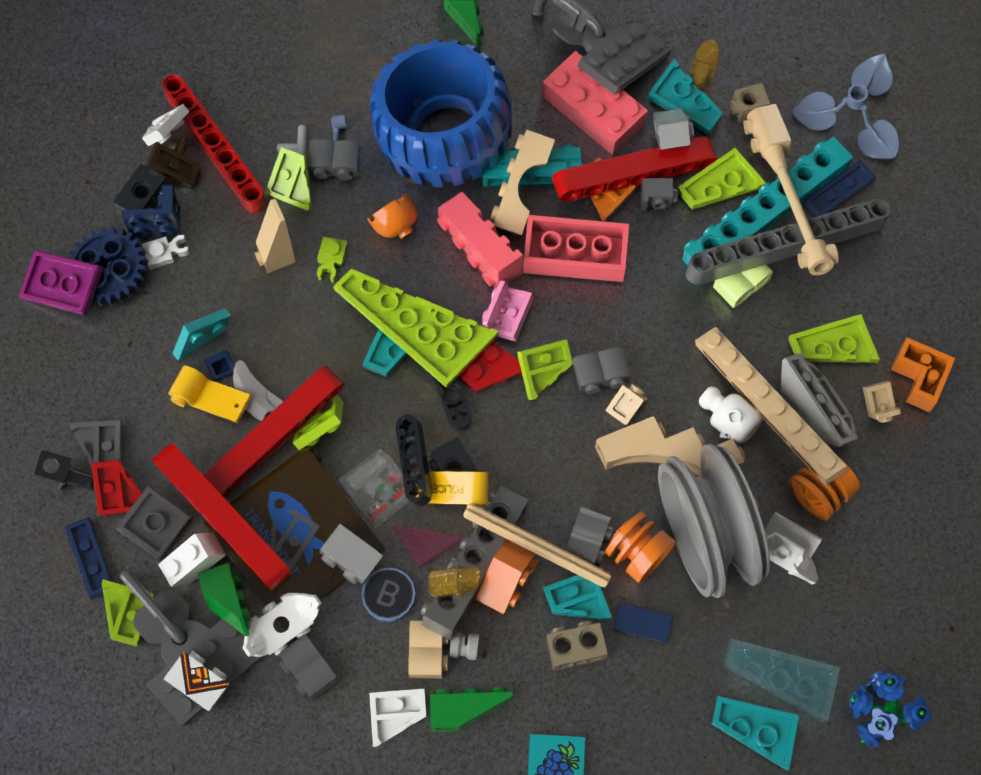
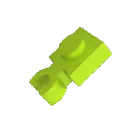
(331, 254)

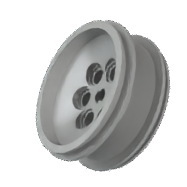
(714, 520)

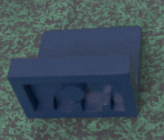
(159, 221)

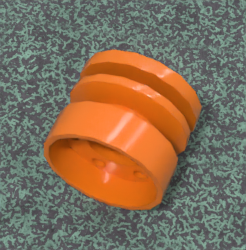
(823, 499)
(640, 547)

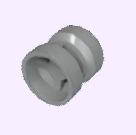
(464, 645)

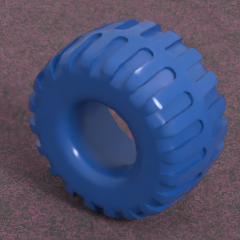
(435, 79)

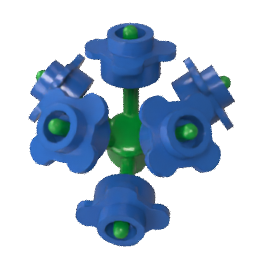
(887, 717)

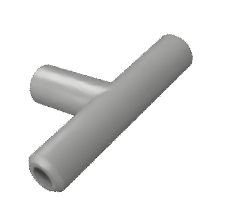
(301, 145)

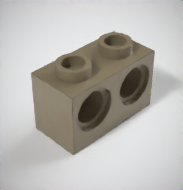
(578, 653)

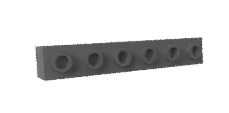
(447, 620)

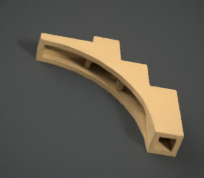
(646, 443)

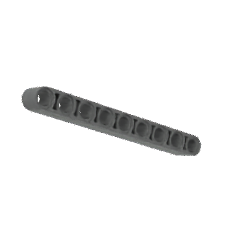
(830, 227)

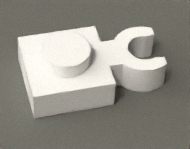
(161, 252)

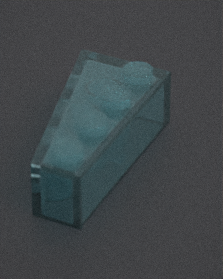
(789, 677)

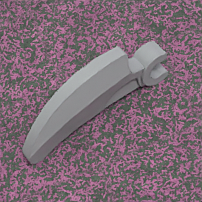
(262, 400)

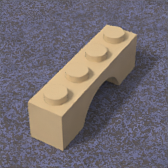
(533, 152)

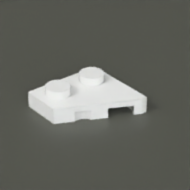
(164, 124)
(395, 712)

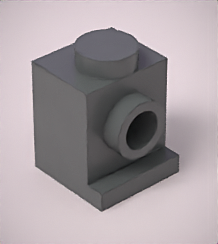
(657, 193)

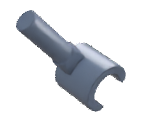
(338, 123)

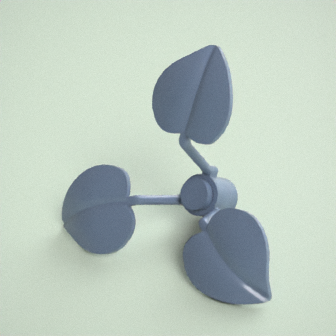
(871, 78)

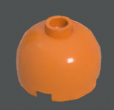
(395, 218)

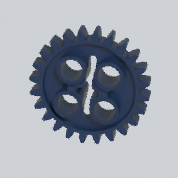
(100, 246)

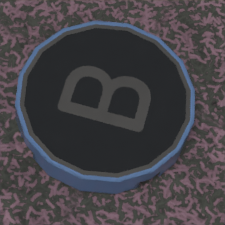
(388, 594)

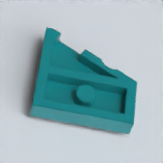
(200, 332)
(577, 599)

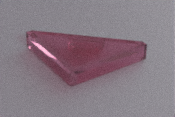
(424, 544)

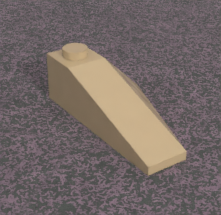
(274, 240)

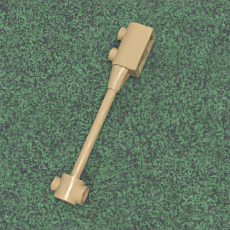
(774, 145)

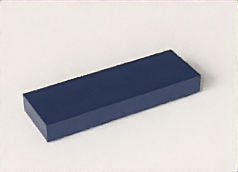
(839, 189)
(88, 556)

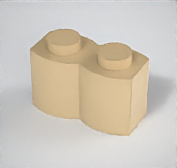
(426, 652)

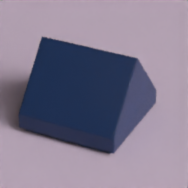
(220, 365)

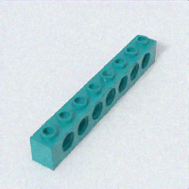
(830, 153)

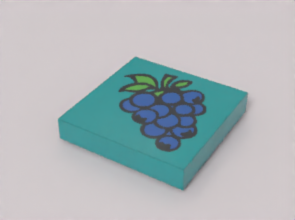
(556, 755)

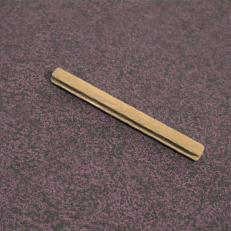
(537, 545)

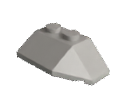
(816, 401)

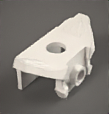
(792, 547)
(297, 608)

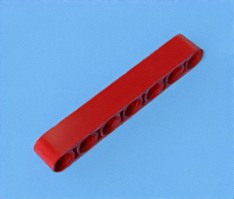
(219, 152)
(631, 168)
(274, 430)
(221, 516)

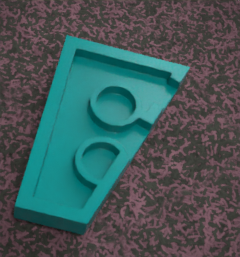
(678, 91)
(383, 355)
(759, 728)

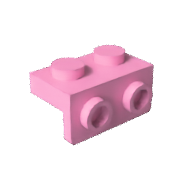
(507, 311)

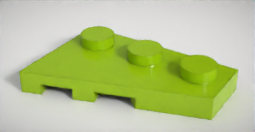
(720, 181)
(836, 342)

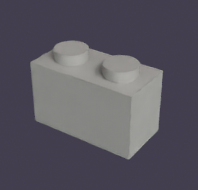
(672, 128)
(350, 555)

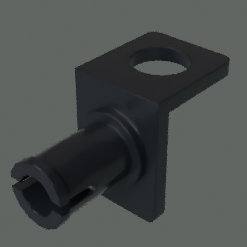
(65, 473)

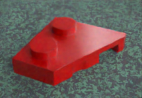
(490, 368)
(113, 487)

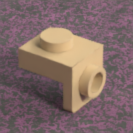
(880, 401)

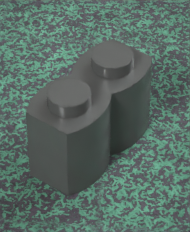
(334, 159)
(601, 370)
(588, 536)
(308, 668)

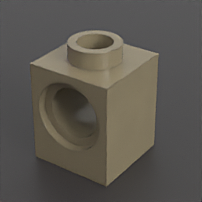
(754, 94)

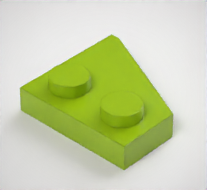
(290, 179)
(543, 365)
(319, 425)
(120, 609)

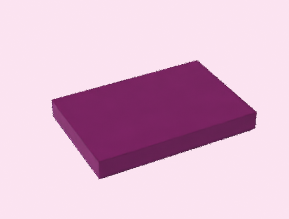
(60, 282)

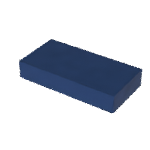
(642, 623)

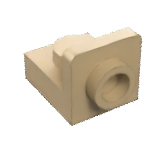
(626, 403)

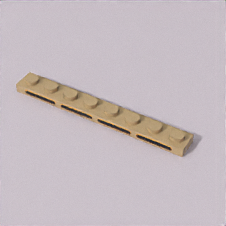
(771, 406)

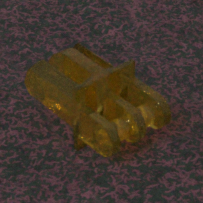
(705, 62)
(453, 581)

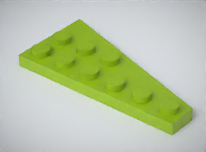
(425, 331)

